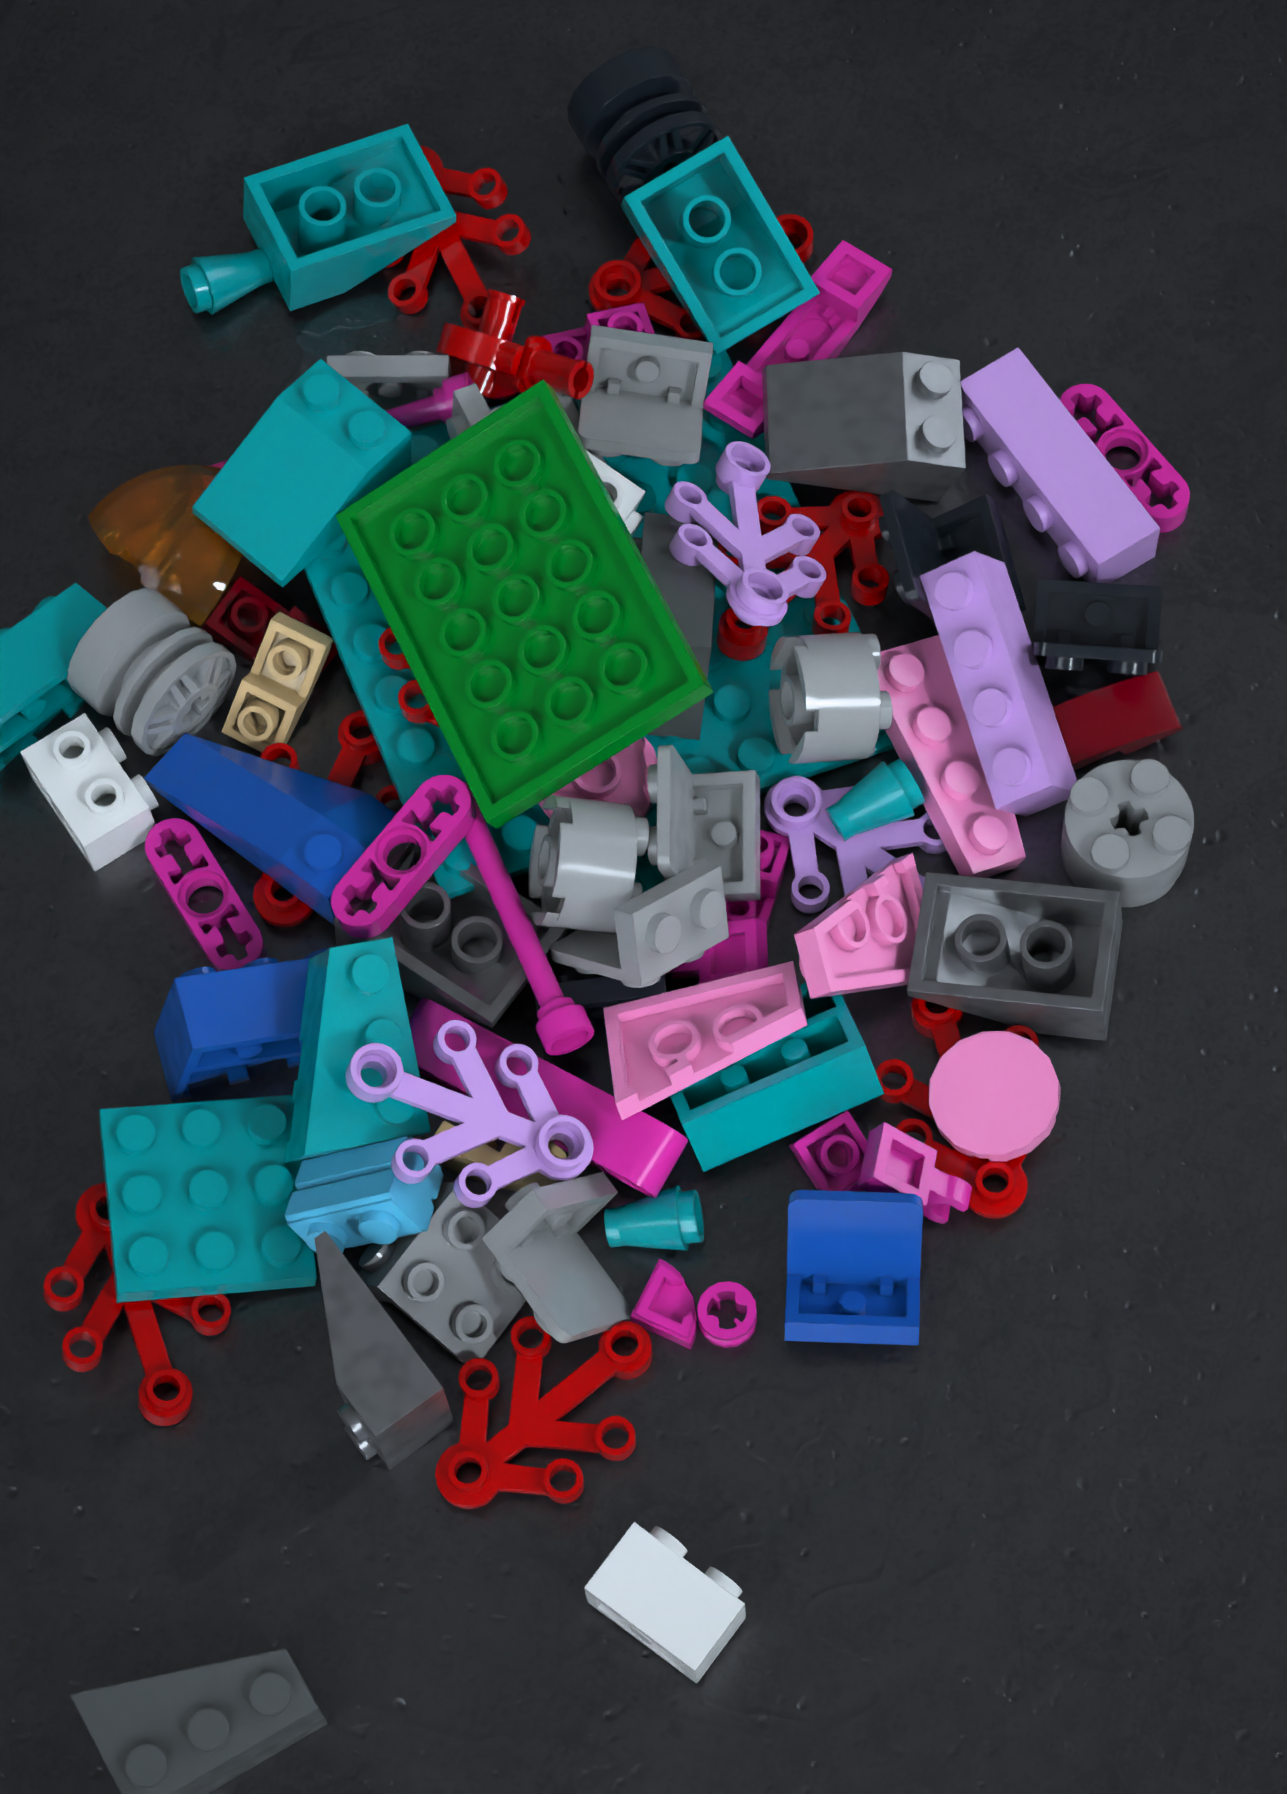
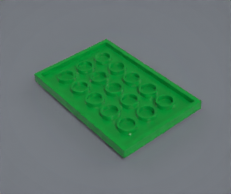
(522, 605)

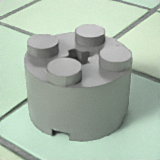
(828, 697)
(1119, 801)
(585, 862)

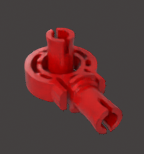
(506, 367)

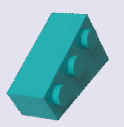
(36, 667)
(350, 1002)
(780, 1086)

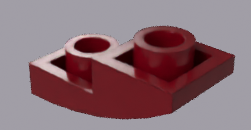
(244, 619)
(1116, 719)

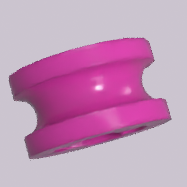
(744, 1305)

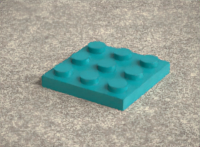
(202, 1199)

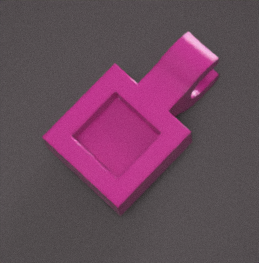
(738, 954)
(905, 1165)

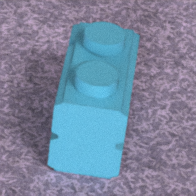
(360, 1197)

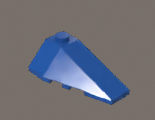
(276, 817)

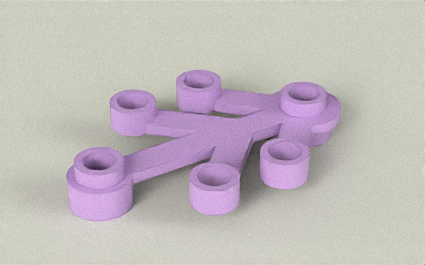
(752, 590)
(854, 856)
(480, 1115)

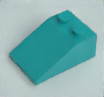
(344, 213)
(719, 245)
(300, 468)

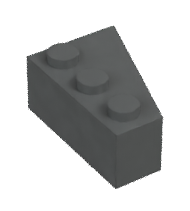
(691, 600)
(199, 1723)

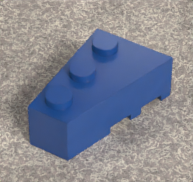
(231, 1021)

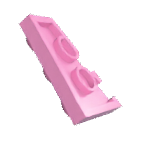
(865, 935)
(695, 1031)

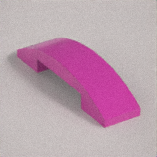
(813, 331)

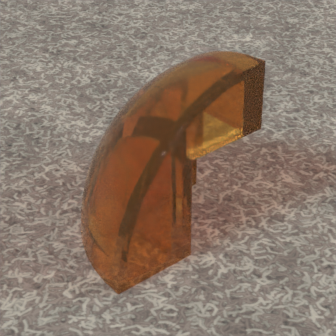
(156, 531)

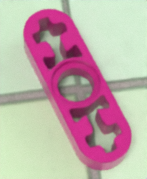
(1120, 430)
(401, 829)
(199, 855)

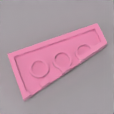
(941, 755)

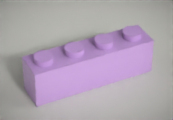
(1056, 471)
(999, 684)

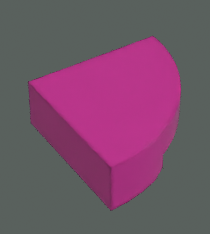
(667, 1306)

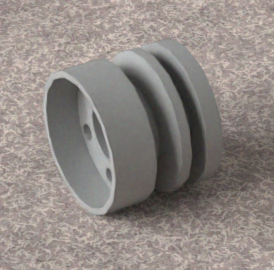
(151, 670)

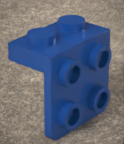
(853, 1267)

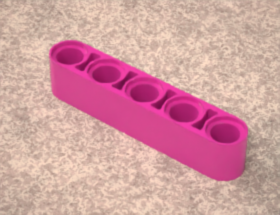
(630, 1150)

